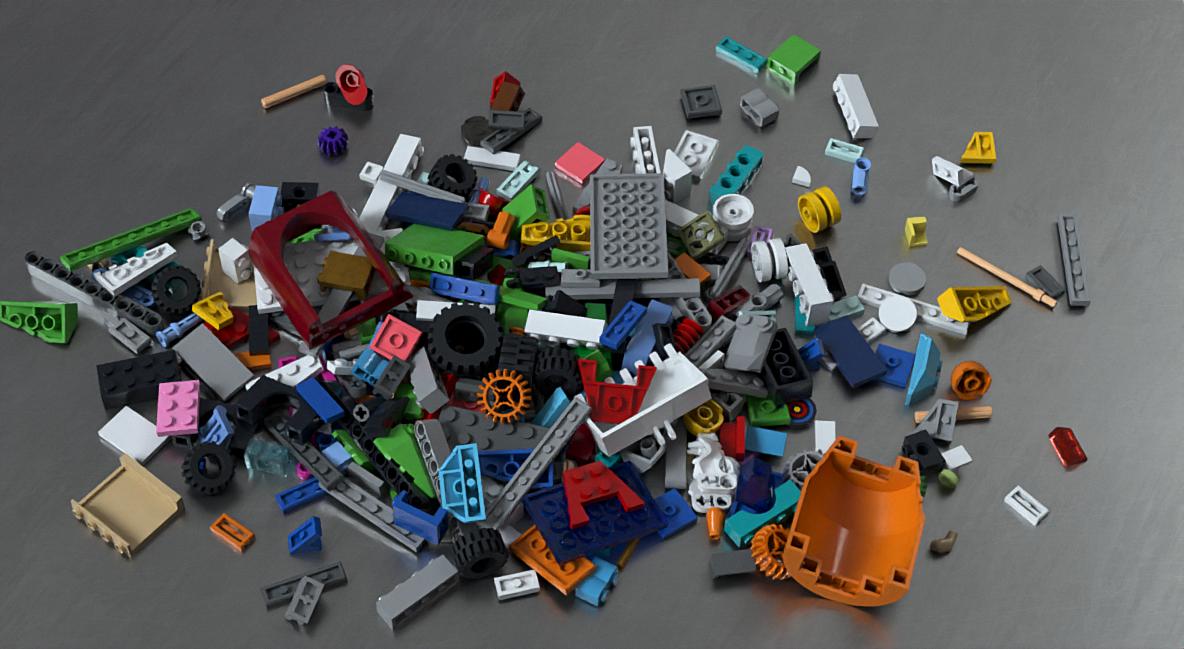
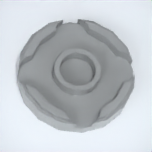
(907, 278)

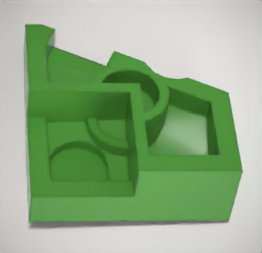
(412, 409)
(353, 449)

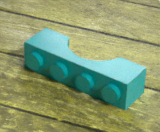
(744, 525)

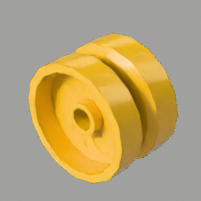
(819, 209)

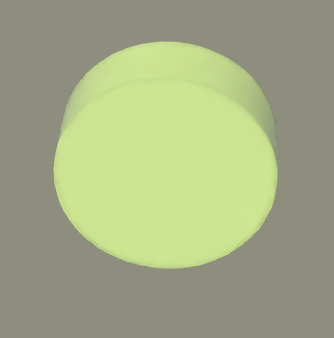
(948, 478)

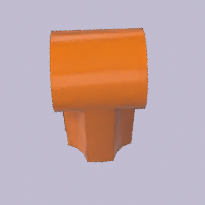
(499, 235)

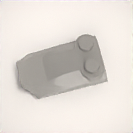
(750, 343)

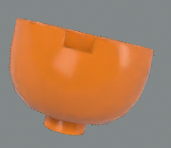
(970, 380)

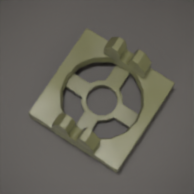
(685, 230)

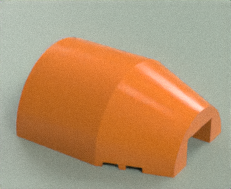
(856, 528)

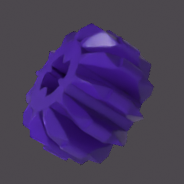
(333, 140)

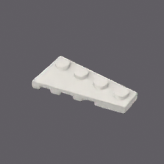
(128, 274)
(295, 372)

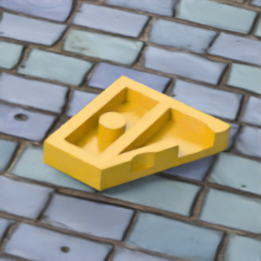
(980, 149)
(214, 311)

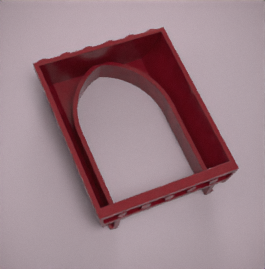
(267, 254)

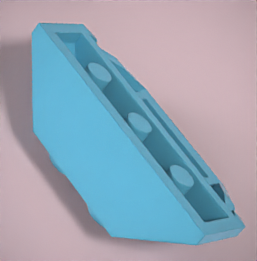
(924, 370)
(462, 485)

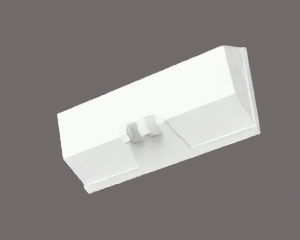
(672, 393)

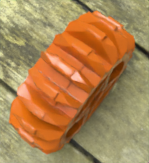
(496, 390)
(769, 549)

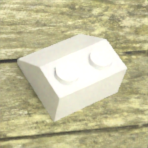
(676, 178)

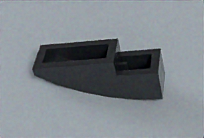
(830, 272)
(385, 417)

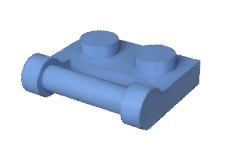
(217, 428)

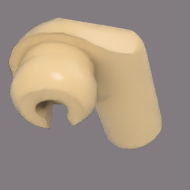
(945, 544)

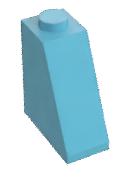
(552, 409)

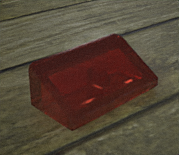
(1067, 446)

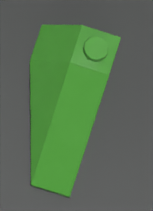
(511, 315)
(47, 319)
(405, 450)

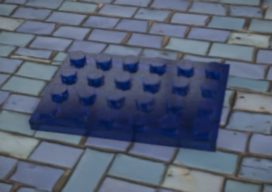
(608, 519)

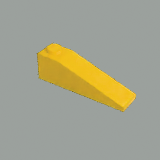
(572, 232)
(973, 303)

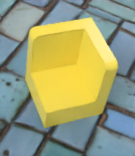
(915, 231)

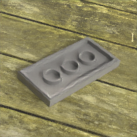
(213, 362)

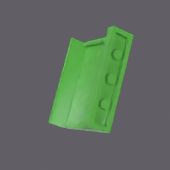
(431, 247)

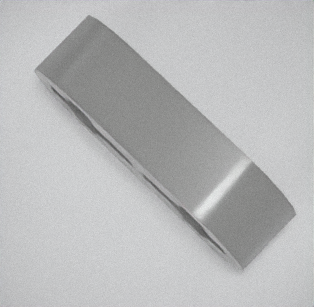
(966, 190)
(232, 207)

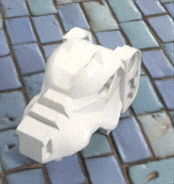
(711, 473)

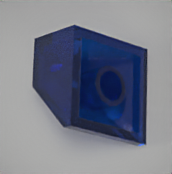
(756, 485)

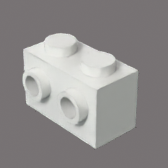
(235, 261)

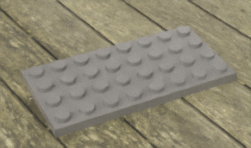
(628, 226)

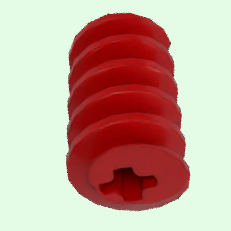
(686, 333)

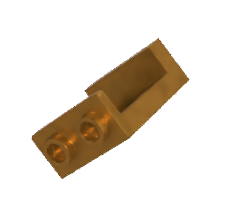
(347, 273)

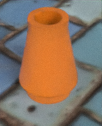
(715, 520)

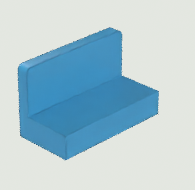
(765, 441)

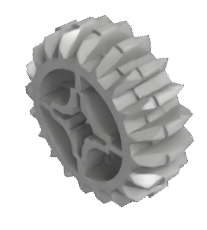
(798, 466)

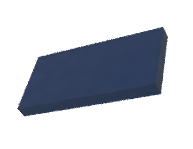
(427, 211)
(850, 351)

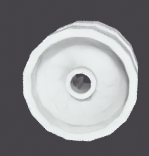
(735, 214)
(769, 260)

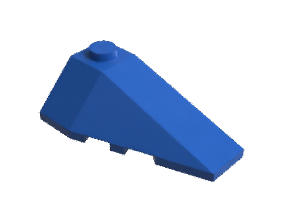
(505, 463)

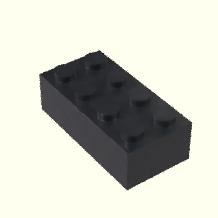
(785, 371)
(136, 378)

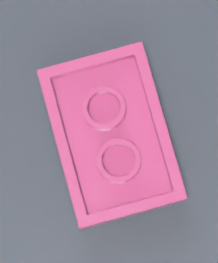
(178, 408)

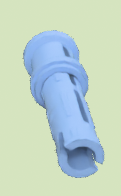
(177, 329)

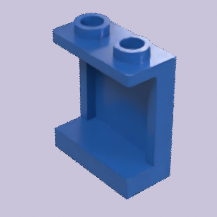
(418, 522)

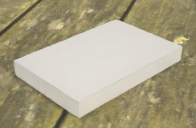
(696, 152)
(133, 435)

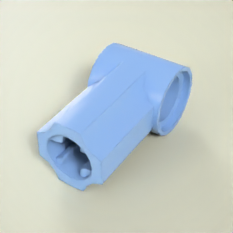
(861, 176)

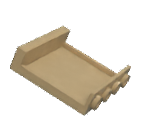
(235, 294)
(129, 506)

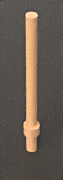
(1037, 294)

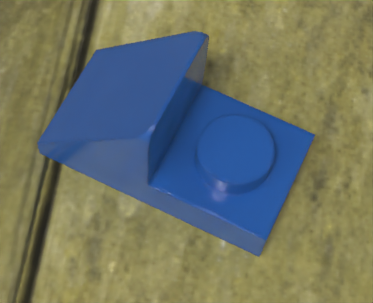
(811, 354)
(306, 537)

